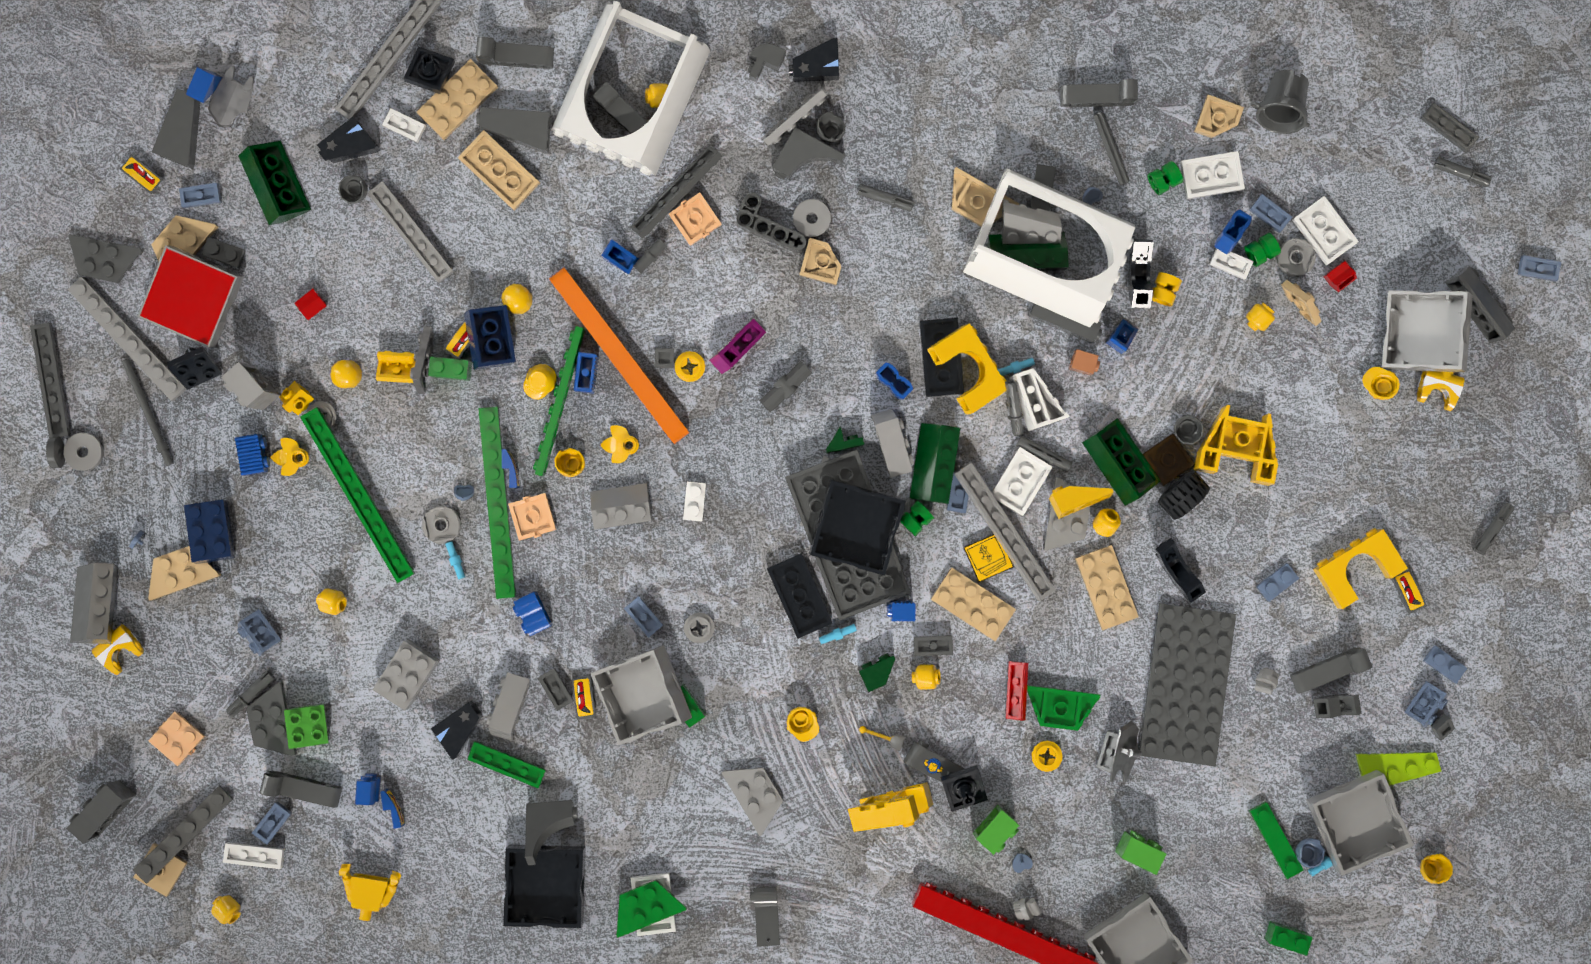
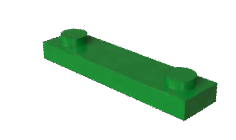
(506, 764)
(1276, 840)

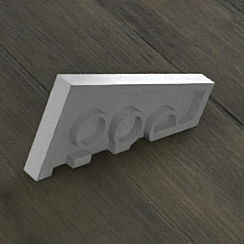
(795, 114)

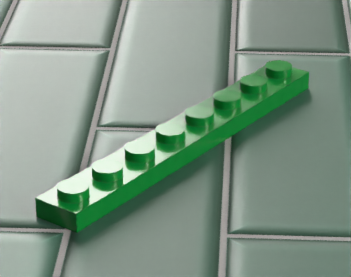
(556, 409)

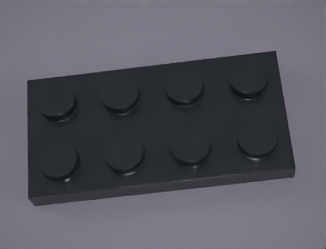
(947, 377)
(799, 595)

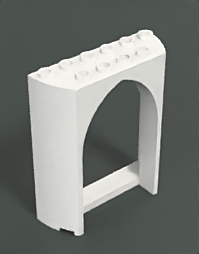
(648, 144)
(1070, 298)

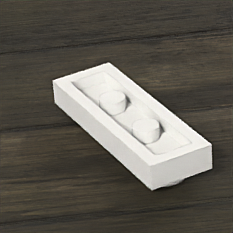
(253, 855)

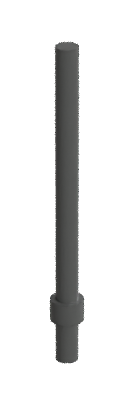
(162, 447)

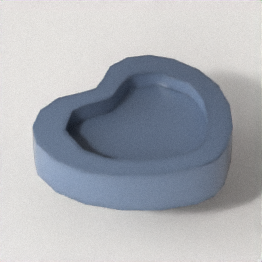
(1092, 195)
(463, 492)
(136, 539)
(1021, 862)

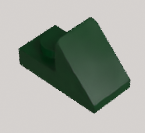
(838, 442)

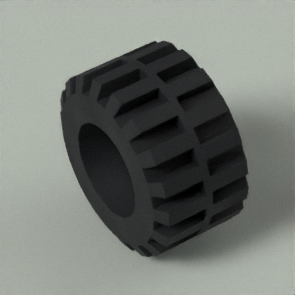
(1184, 495)

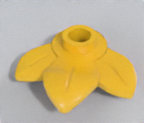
(617, 444)
(288, 455)

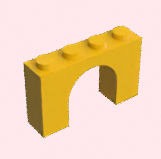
(990, 382)
(1333, 571)

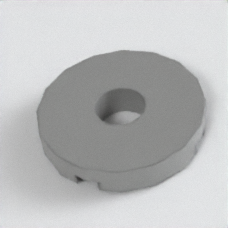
(811, 207)
(1307, 255)
(72, 451)
(452, 520)

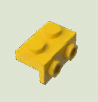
(394, 366)

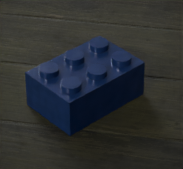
(490, 337)
(209, 531)

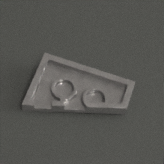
(424, 353)

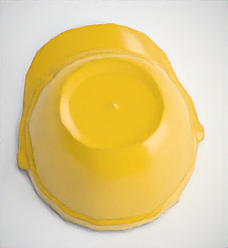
(539, 381)
(1381, 383)
(802, 723)

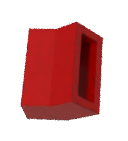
(1340, 276)
(310, 304)

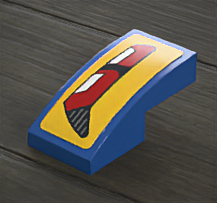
(509, 463)
(390, 803)

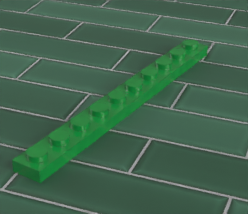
(357, 495)
(497, 503)

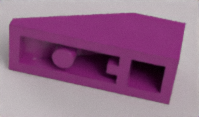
(737, 346)

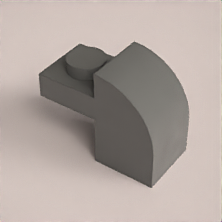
(765, 55)
(1337, 705)

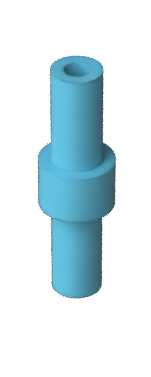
(1016, 366)
(455, 560)
(837, 634)
(1326, 864)

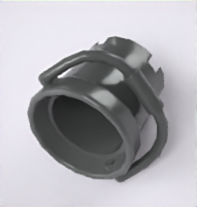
(1284, 103)

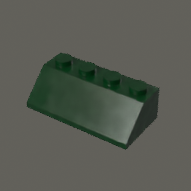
(274, 182)
(1038, 256)
(1121, 462)
(934, 463)

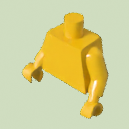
(368, 891)

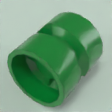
(1166, 177)
(1265, 248)
(915, 526)

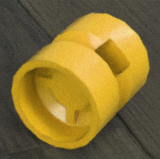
(1162, 295)

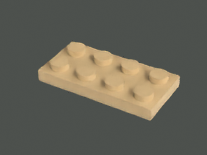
(458, 99)
(498, 170)
(1106, 587)
(973, 604)

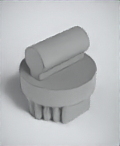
(1266, 681)
(1026, 908)

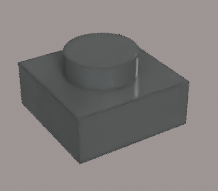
(664, 357)
(1442, 727)

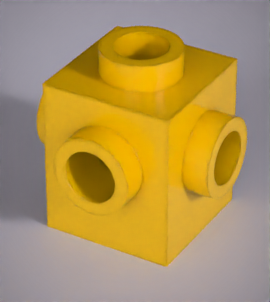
(295, 398)

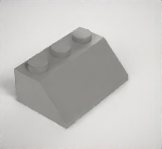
(620, 506)

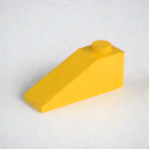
(1075, 498)

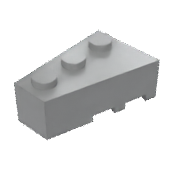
(1028, 225)
(892, 442)
(508, 706)

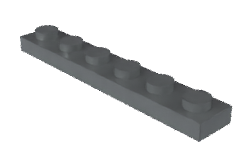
(676, 191)
(50, 380)
(182, 834)

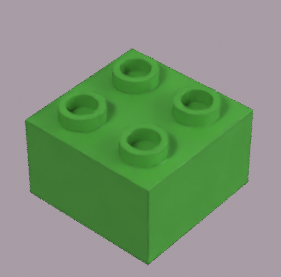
(306, 726)
(996, 830)
(1142, 853)

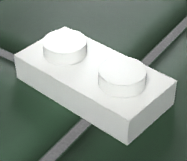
(404, 125)
(1231, 263)
(694, 501)

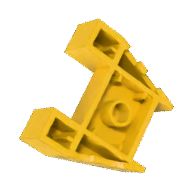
(1243, 441)
(891, 808)

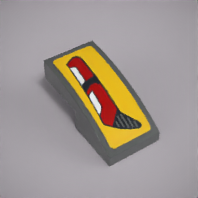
(141, 174)
(458, 342)
(1409, 591)
(583, 698)

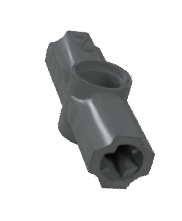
(785, 386)

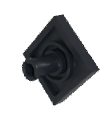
(429, 70)
(194, 367)
(964, 788)

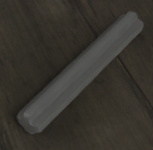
(1111, 148)

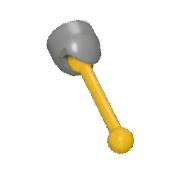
(896, 741)

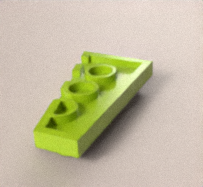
(1399, 766)

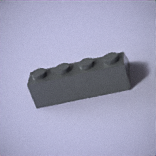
(1485, 310)
(94, 603)

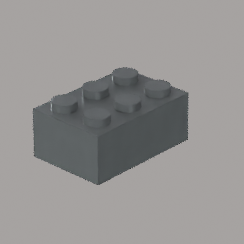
(100, 811)

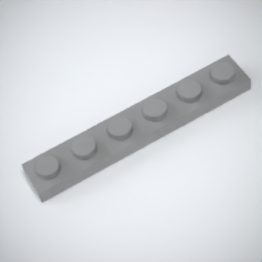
(410, 232)

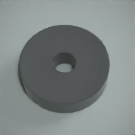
(55, 452)

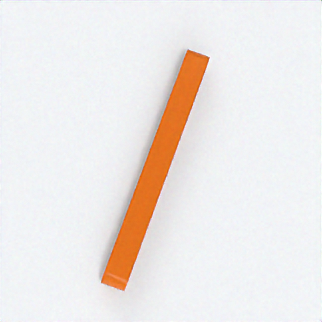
(619, 355)

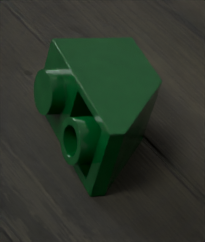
(877, 674)

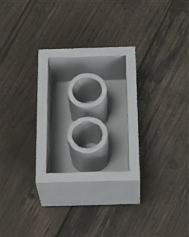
(249, 386)
(406, 674)

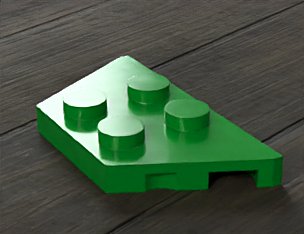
(1061, 707)
(645, 907)

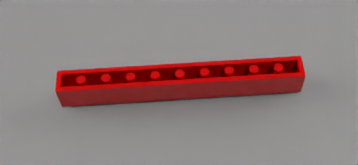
(996, 927)

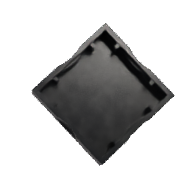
(857, 527)
(545, 892)

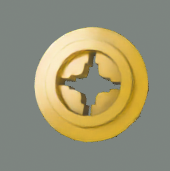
(681, 362)
(1051, 763)

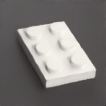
(1212, 175)
(1325, 230)
(1021, 481)
(663, 926)

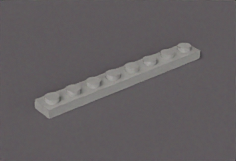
(387, 57)
(127, 338)
(1004, 531)

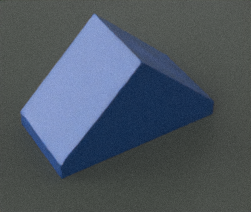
(203, 84)
(619, 257)
(1122, 336)

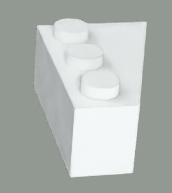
(1036, 401)

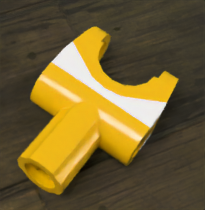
(1446, 382)
(108, 653)

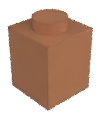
(1084, 362)

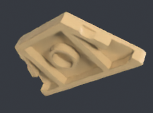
(973, 198)
(184, 234)
(177, 572)

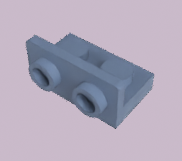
(258, 633)
(1426, 704)

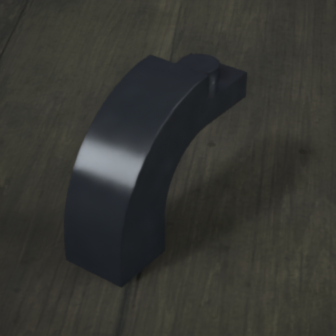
(1139, 274)
(1178, 571)

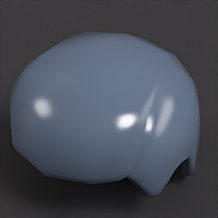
(1310, 852)

